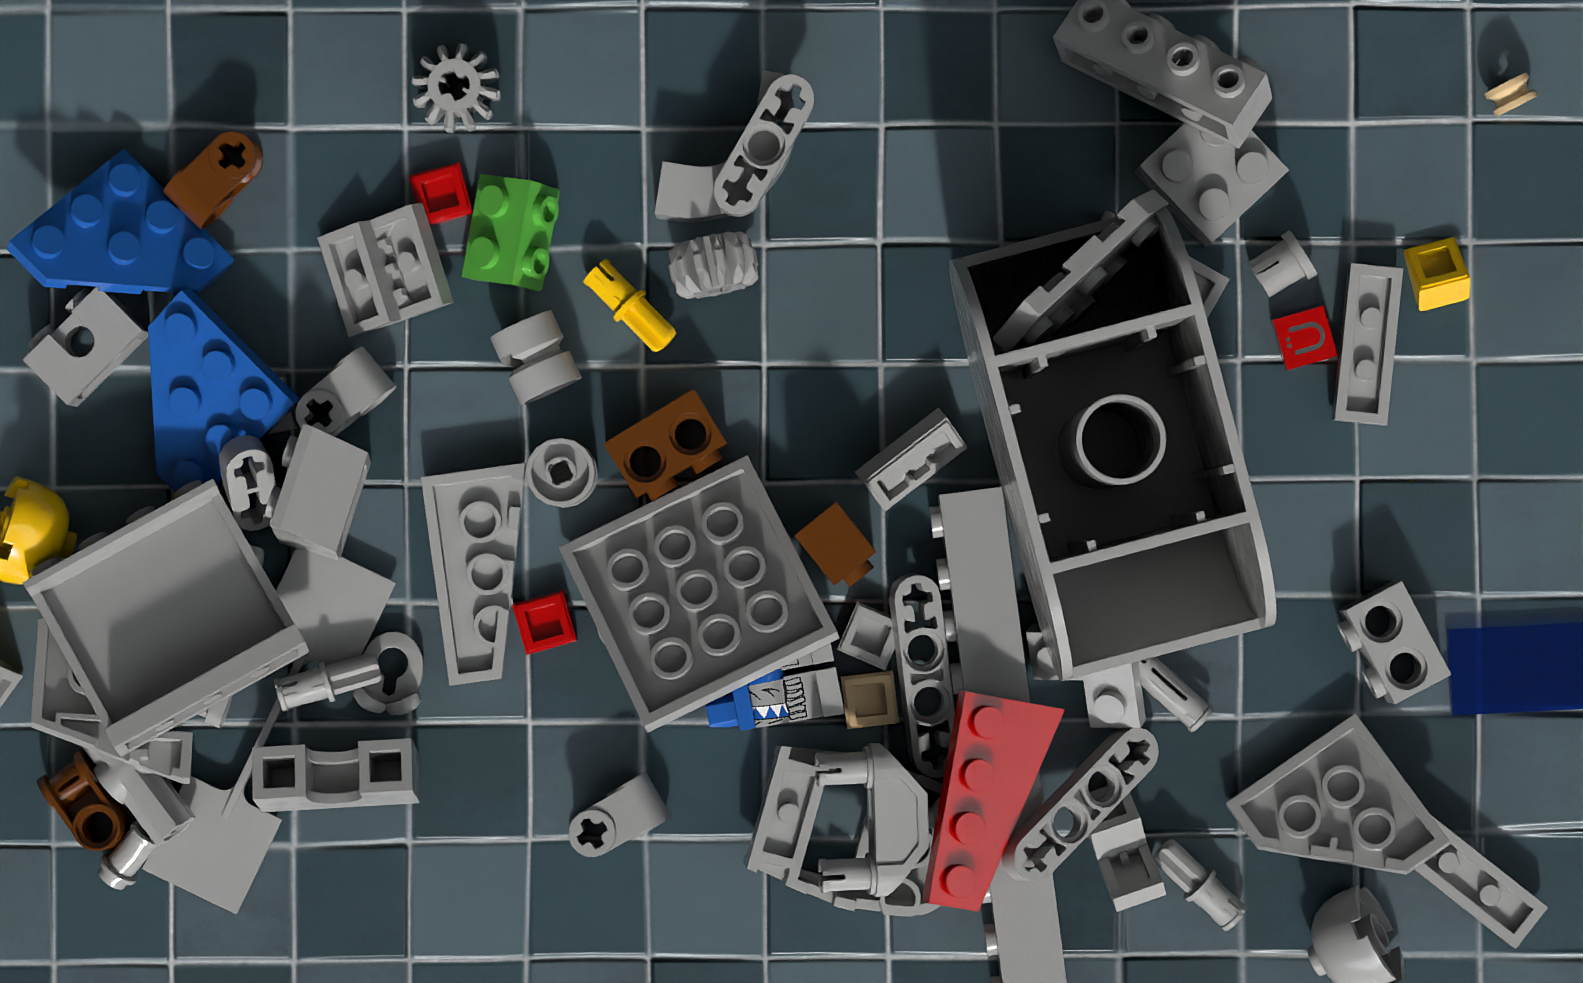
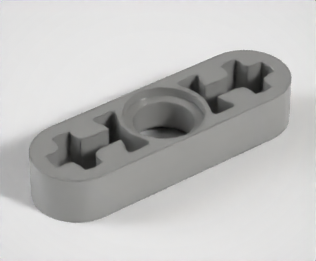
(794, 118)

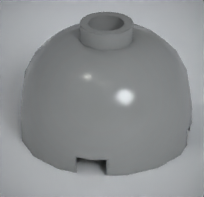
(1353, 940)

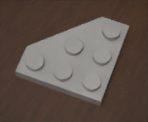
(1096, 262)
(1340, 806)

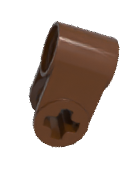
(205, 184)
(83, 801)

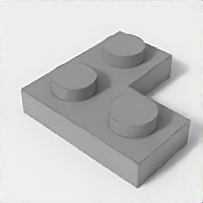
(1111, 695)

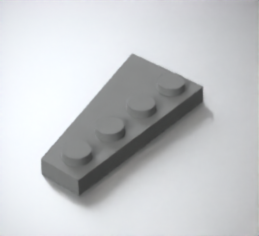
(473, 552)

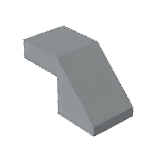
(1125, 855)

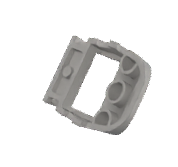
(786, 826)

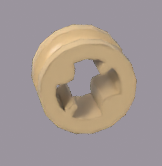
(1511, 94)

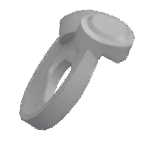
(406, 692)

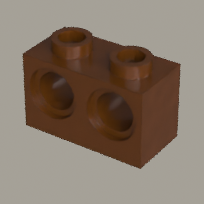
(660, 433)
(837, 546)

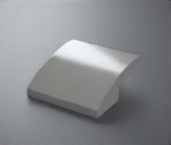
(385, 269)

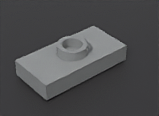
(911, 459)

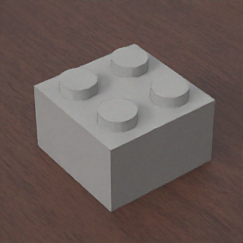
(1209, 179)

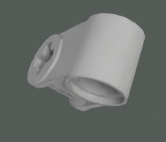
(351, 387)
(625, 812)

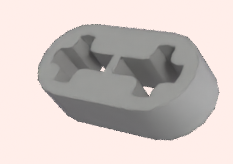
(239, 485)

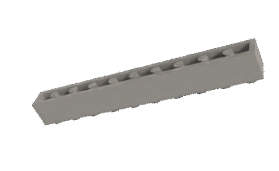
(993, 664)

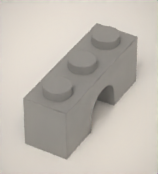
(309, 779)

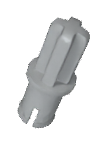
(327, 681)
(1200, 884)

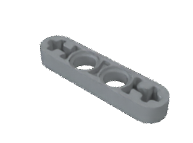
(917, 676)
(1076, 798)

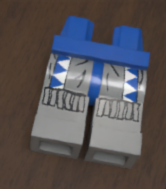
(782, 697)

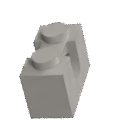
(115, 338)

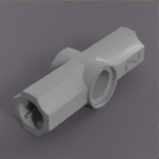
(146, 795)

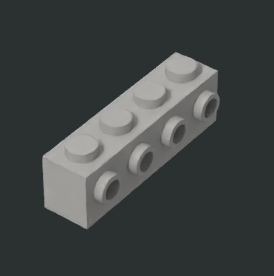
(1165, 67)

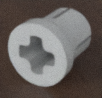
(1282, 265)

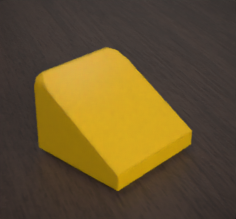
(1437, 274)

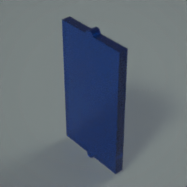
(1515, 668)

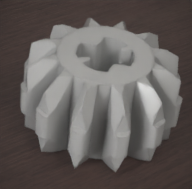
(466, 72)
(713, 265)

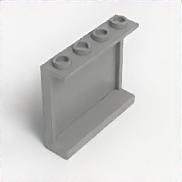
(165, 615)

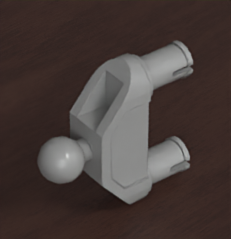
(896, 820)

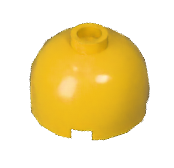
(32, 530)

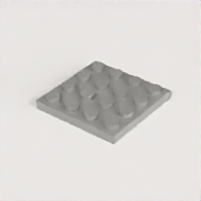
(698, 593)

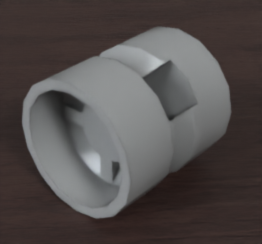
(535, 357)
(562, 473)

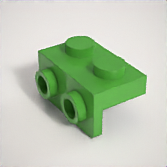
(511, 232)

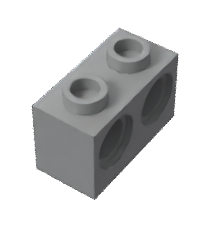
(1404, 635)

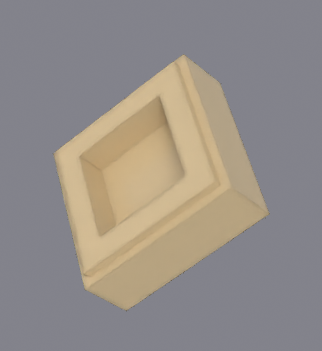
(869, 699)

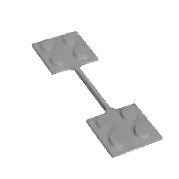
(227, 841)

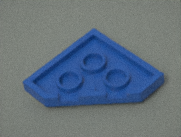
(119, 237)
(206, 391)

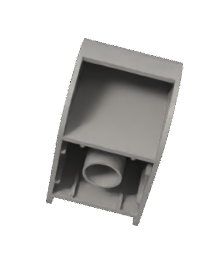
(1117, 455)

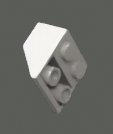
(318, 492)

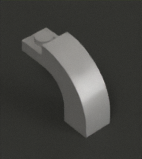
(687, 190)

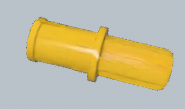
(630, 306)

